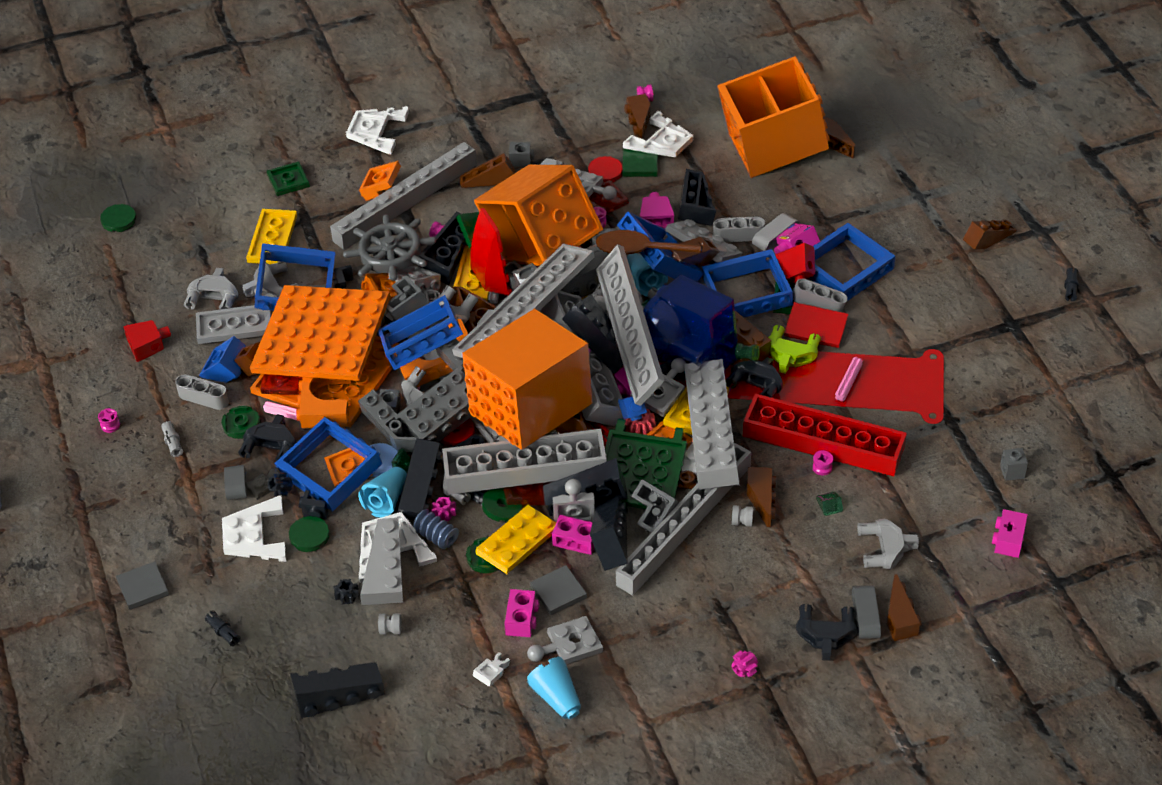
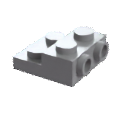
(421, 277)

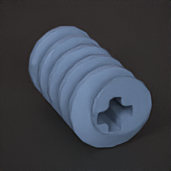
(435, 529)

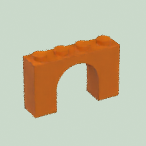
(433, 368)
(315, 409)

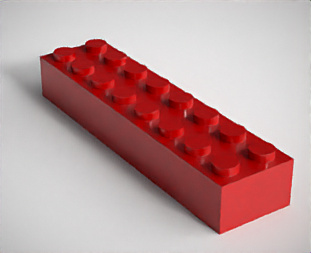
(816, 430)

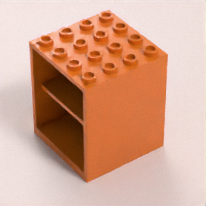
(774, 116)
(540, 212)
(528, 378)

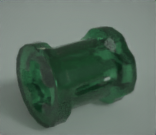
(747, 352)

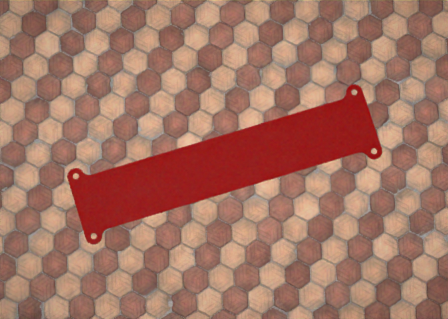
(880, 383)

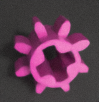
(444, 508)
(744, 664)

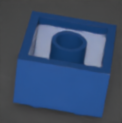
(221, 362)

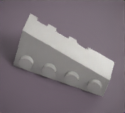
(383, 571)

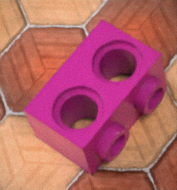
(573, 534)
(520, 613)

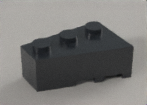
(695, 199)

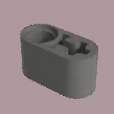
(235, 482)

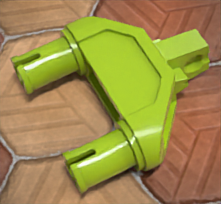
(792, 353)

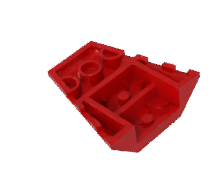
(486, 256)

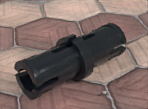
(1071, 284)
(222, 628)

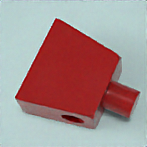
(797, 262)
(145, 338)

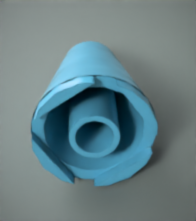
(644, 275)
(383, 492)
(556, 687)

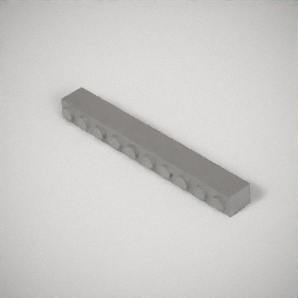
(405, 194)
(674, 530)

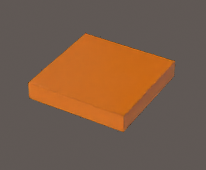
(342, 464)

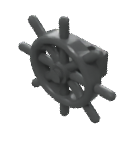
(390, 253)

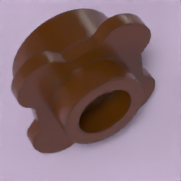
(687, 480)

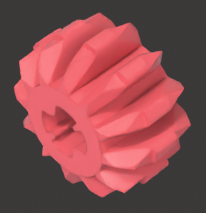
(642, 425)

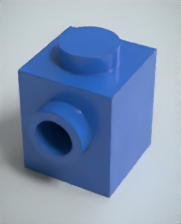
(630, 409)

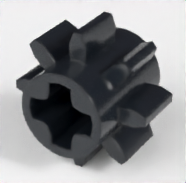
(280, 484)
(346, 591)

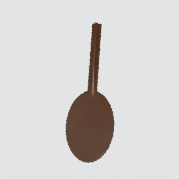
(637, 242)

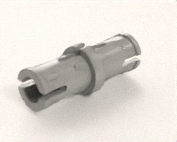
(172, 439)

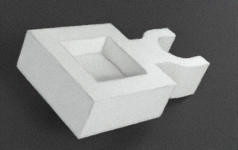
(491, 671)

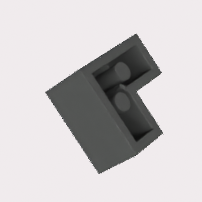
(407, 300)
(657, 503)

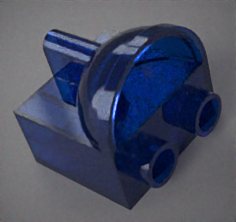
(692, 323)

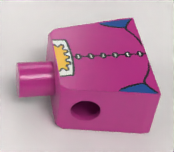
(796, 235)

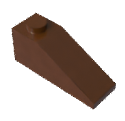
(489, 173)

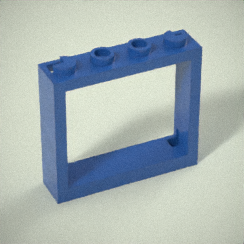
(290, 255)
(666, 264)
(884, 264)
(746, 265)
(425, 341)
(309, 442)

